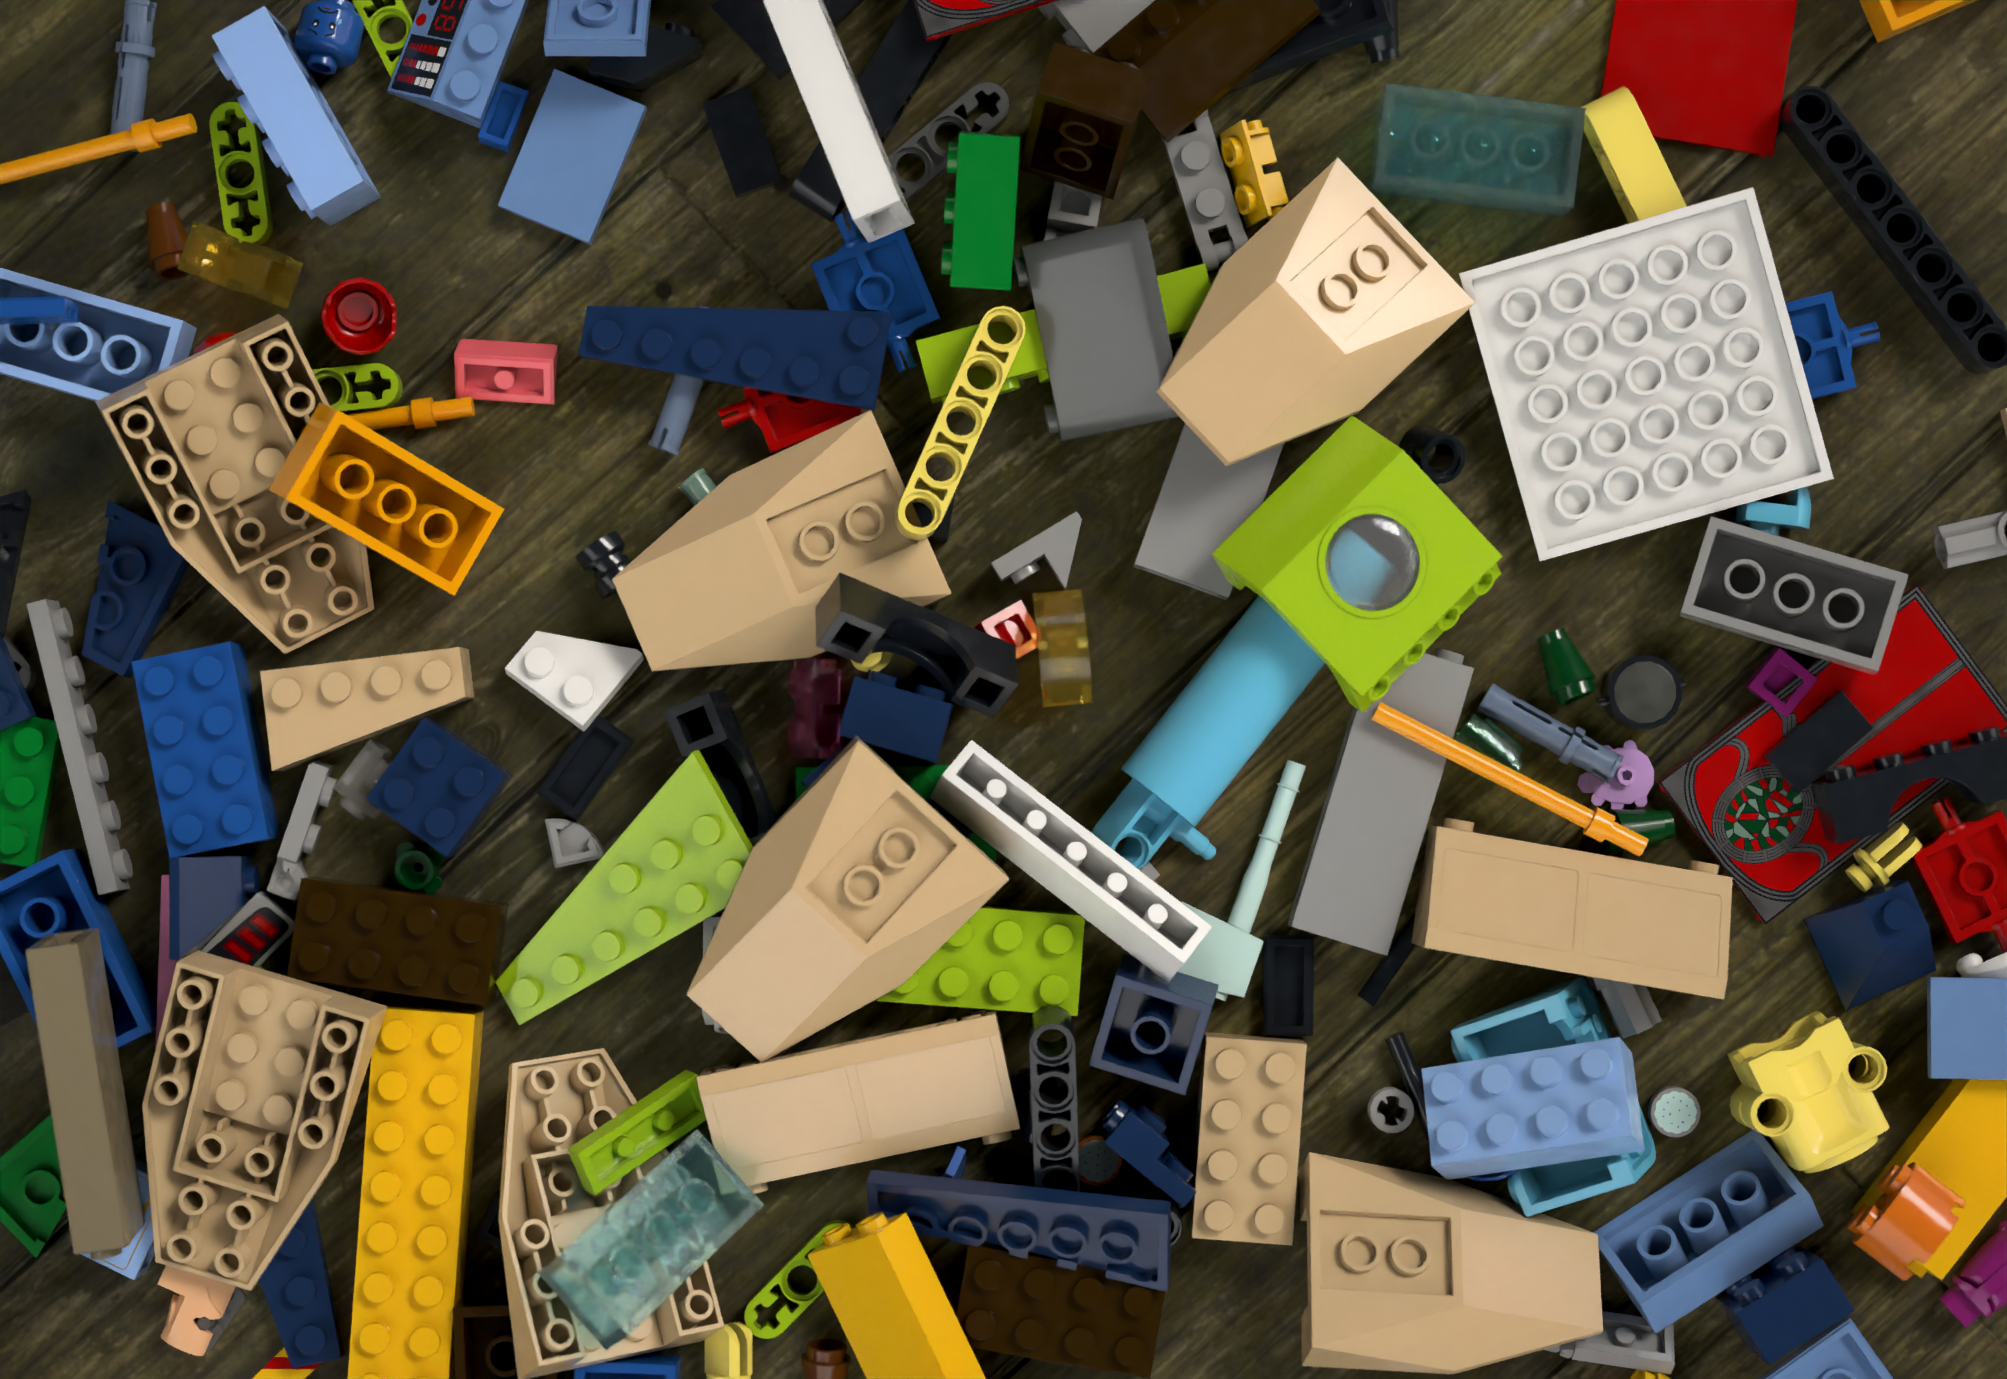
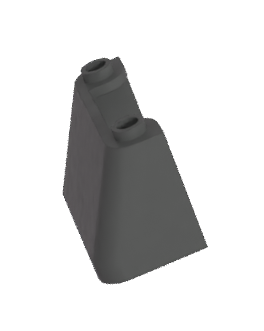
(1099, 328)

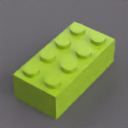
(1003, 963)

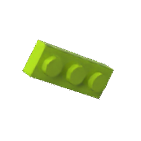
(638, 1133)

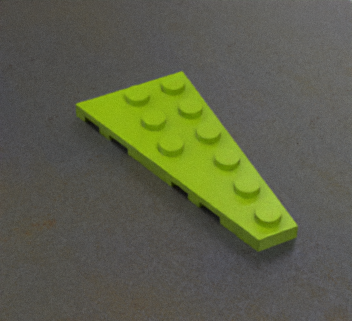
(648, 888)

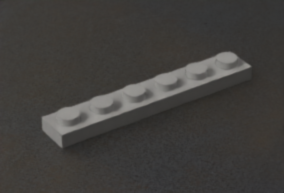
(75, 728)

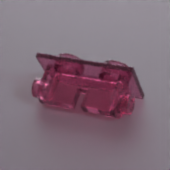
(811, 686)

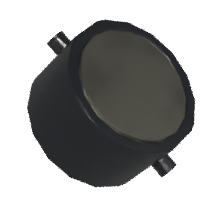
(1641, 692)

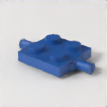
(880, 279)
(1826, 343)

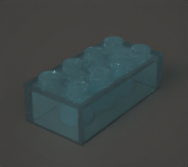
(1476, 150)
(651, 1240)

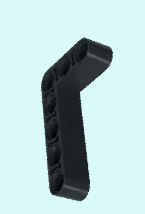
(1060, 1107)

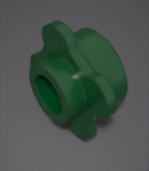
(408, 877)

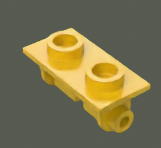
(1245, 151)

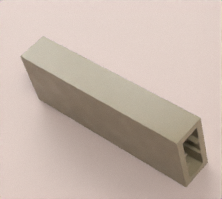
(86, 1091)

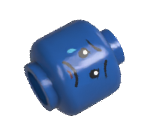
(329, 35)

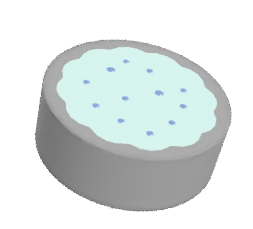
(1674, 1111)

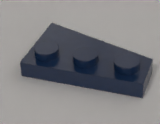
(132, 590)

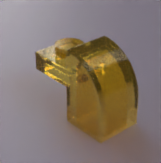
(240, 266)
(1062, 648)

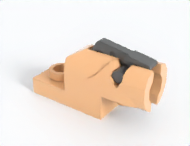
(199, 1312)

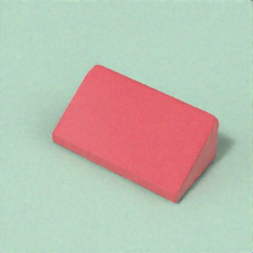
(506, 371)

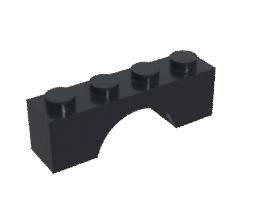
(968, 663)
(713, 729)
(1861, 800)

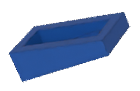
(503, 116)
(956, 1165)

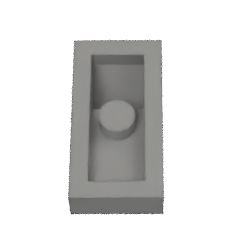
(1054, 544)

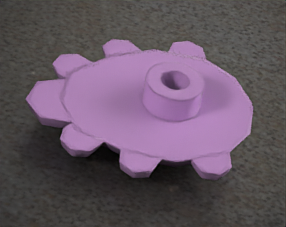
(1629, 784)

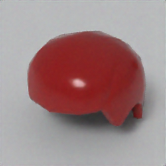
(359, 316)

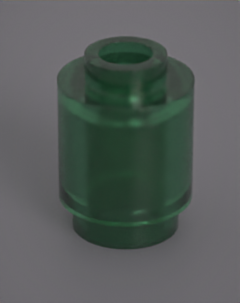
(1490, 741)

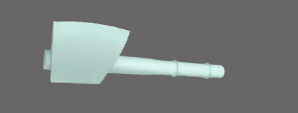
(1228, 949)

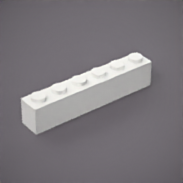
(1069, 861)

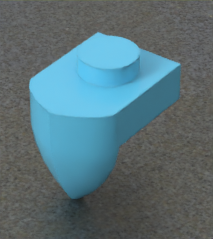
(1773, 516)

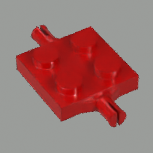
(785, 418)
(1967, 873)

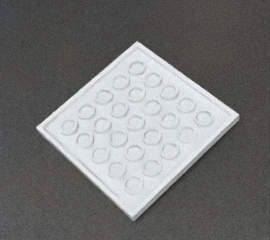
(1646, 375)

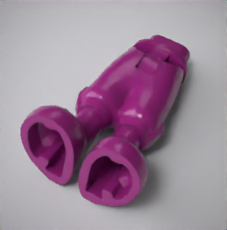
(1980, 1281)

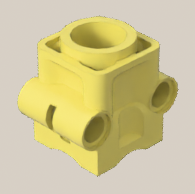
(1813, 1104)

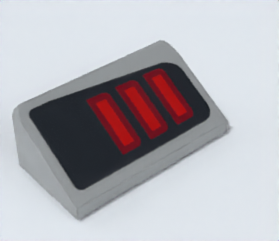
(253, 932)

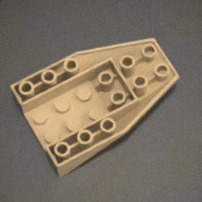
(1308, 321)
(206, 452)
(766, 545)
(838, 905)
(246, 1110)
(546, 1207)
(1435, 1273)

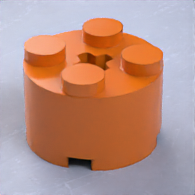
(1906, 1219)

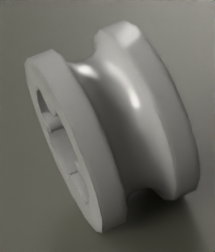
(1378, 1118)

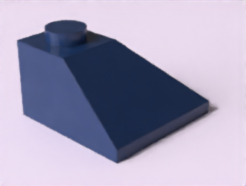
(205, 897)
(1873, 942)

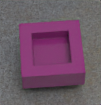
(1774, 673)

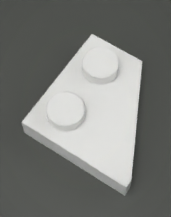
(573, 673)

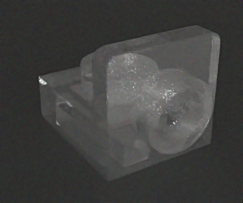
(363, 772)

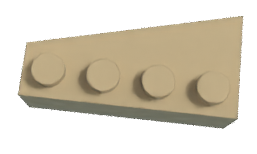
(344, 702)

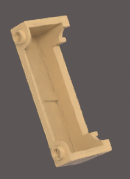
(1574, 911)
(861, 1100)

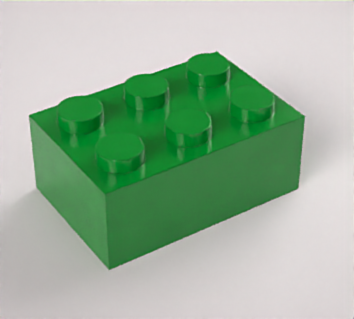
(982, 210)

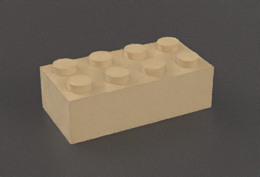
(1247, 1138)

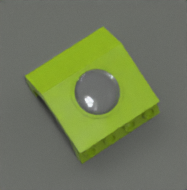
(1361, 559)

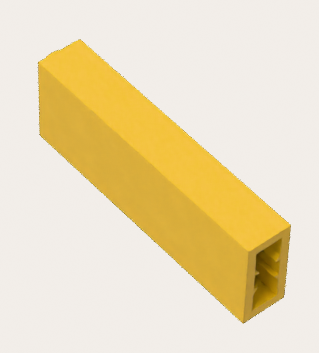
(1966, 1150)
(892, 1302)

